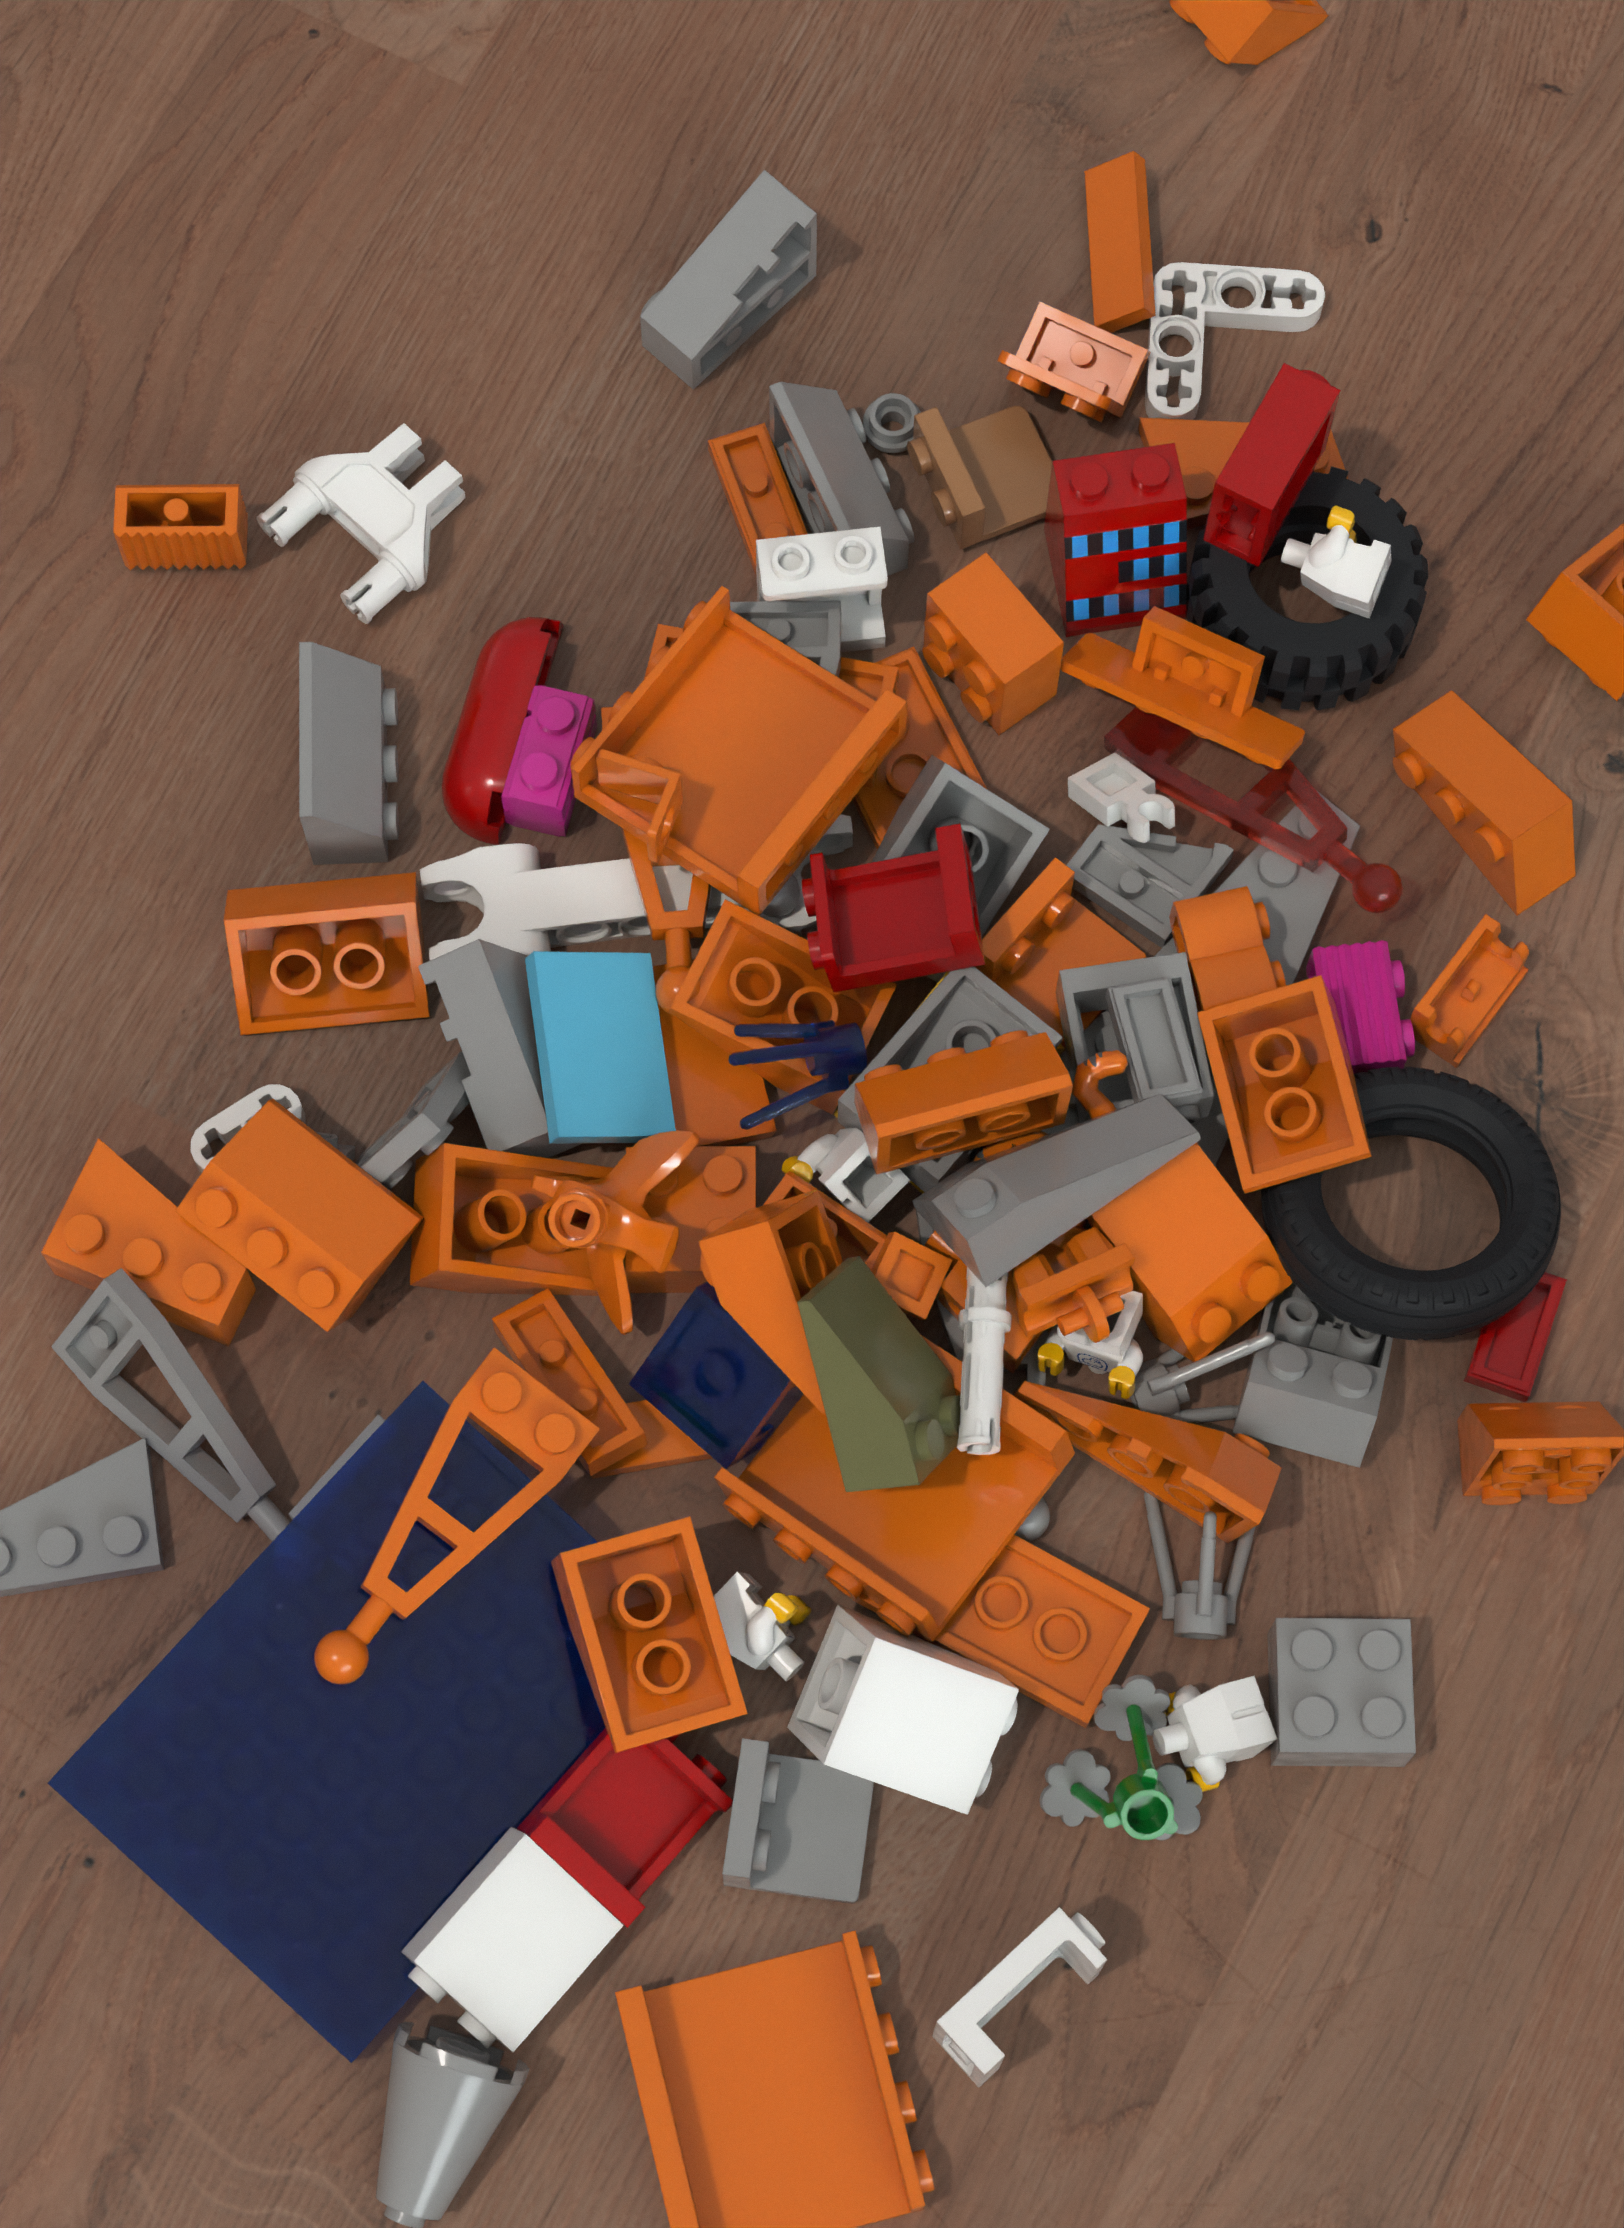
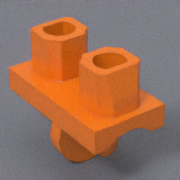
(1078, 1295)

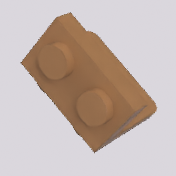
(983, 472)

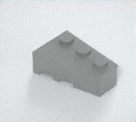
(494, 1025)

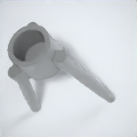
(1162, 1385)
(1201, 1608)

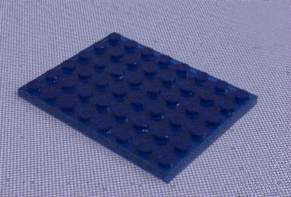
(337, 1816)

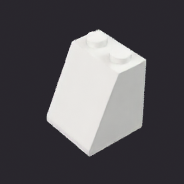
(903, 1711)

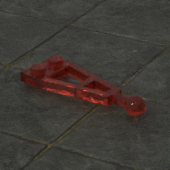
(1157, 743)

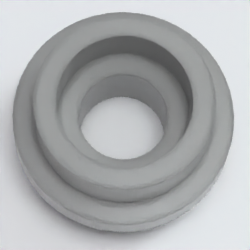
(886, 409)

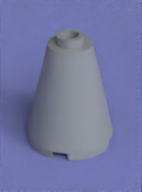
(438, 2119)

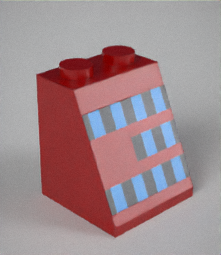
(1117, 537)

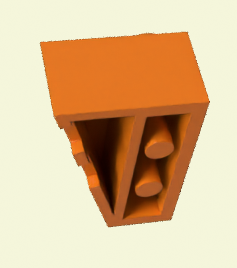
(1488, 799)
(126, 1223)

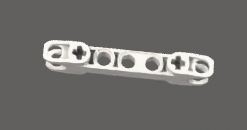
(578, 903)

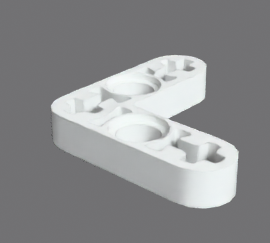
(1206, 307)

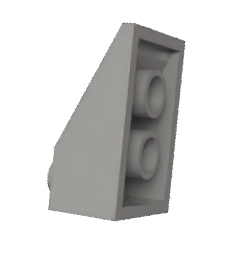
(996, 832)
(960, 1012)

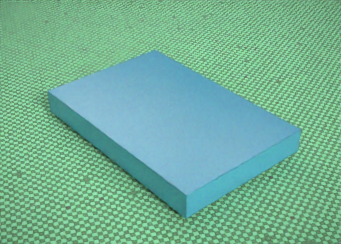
(599, 1046)

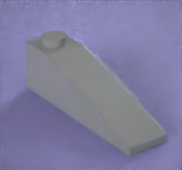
(1033, 1193)

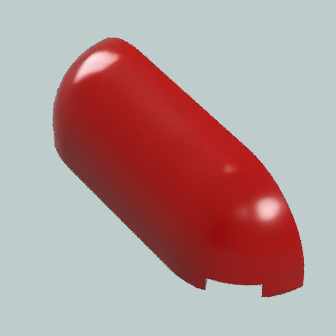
(491, 723)

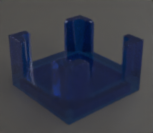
(713, 1380)

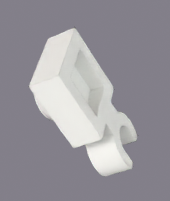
(1118, 791)

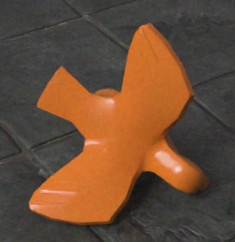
(610, 1217)

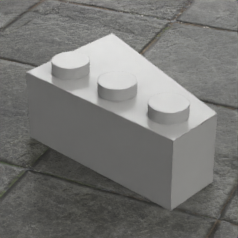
(733, 281)

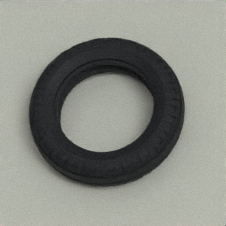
(1432, 1301)

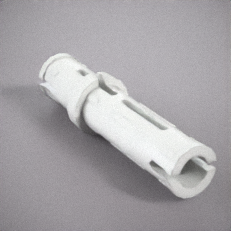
(982, 1365)

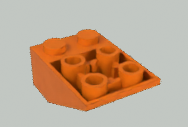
(1537, 1450)

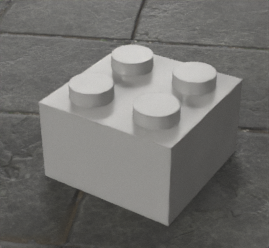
(1341, 1692)

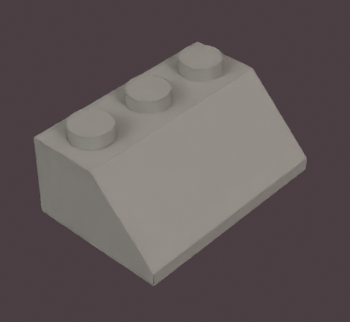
(831, 470)
(345, 757)

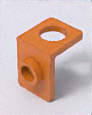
(647, 780)

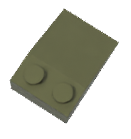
(878, 1382)

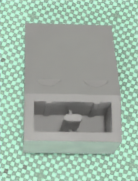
(1315, 1383)

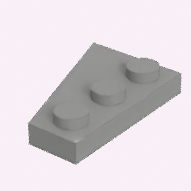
(84, 1527)

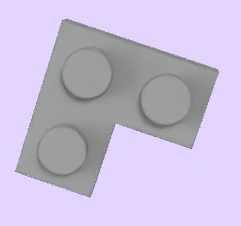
(421, 1126)

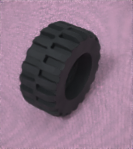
(1317, 658)

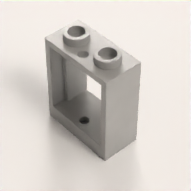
(1084, 991)

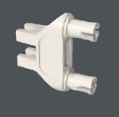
(374, 507)

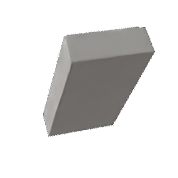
(1154, 1041)

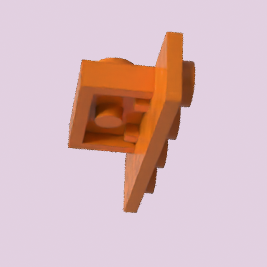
(1191, 681)

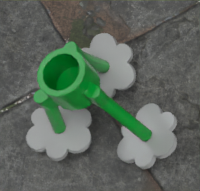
(1145, 1803)

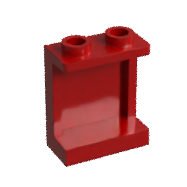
(895, 916)
(625, 1817)

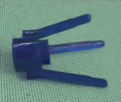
(827, 1050)

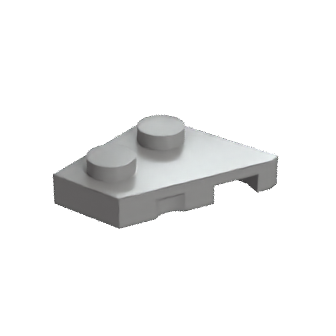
(1144, 879)

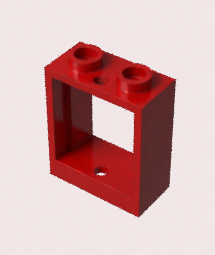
(1271, 464)

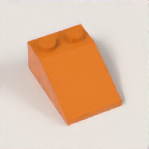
(1586, 613)
(766, 975)
(1285, 1084)
(490, 1227)
(1195, 1253)
(764, 1268)
(649, 1634)

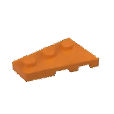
(1203, 452)

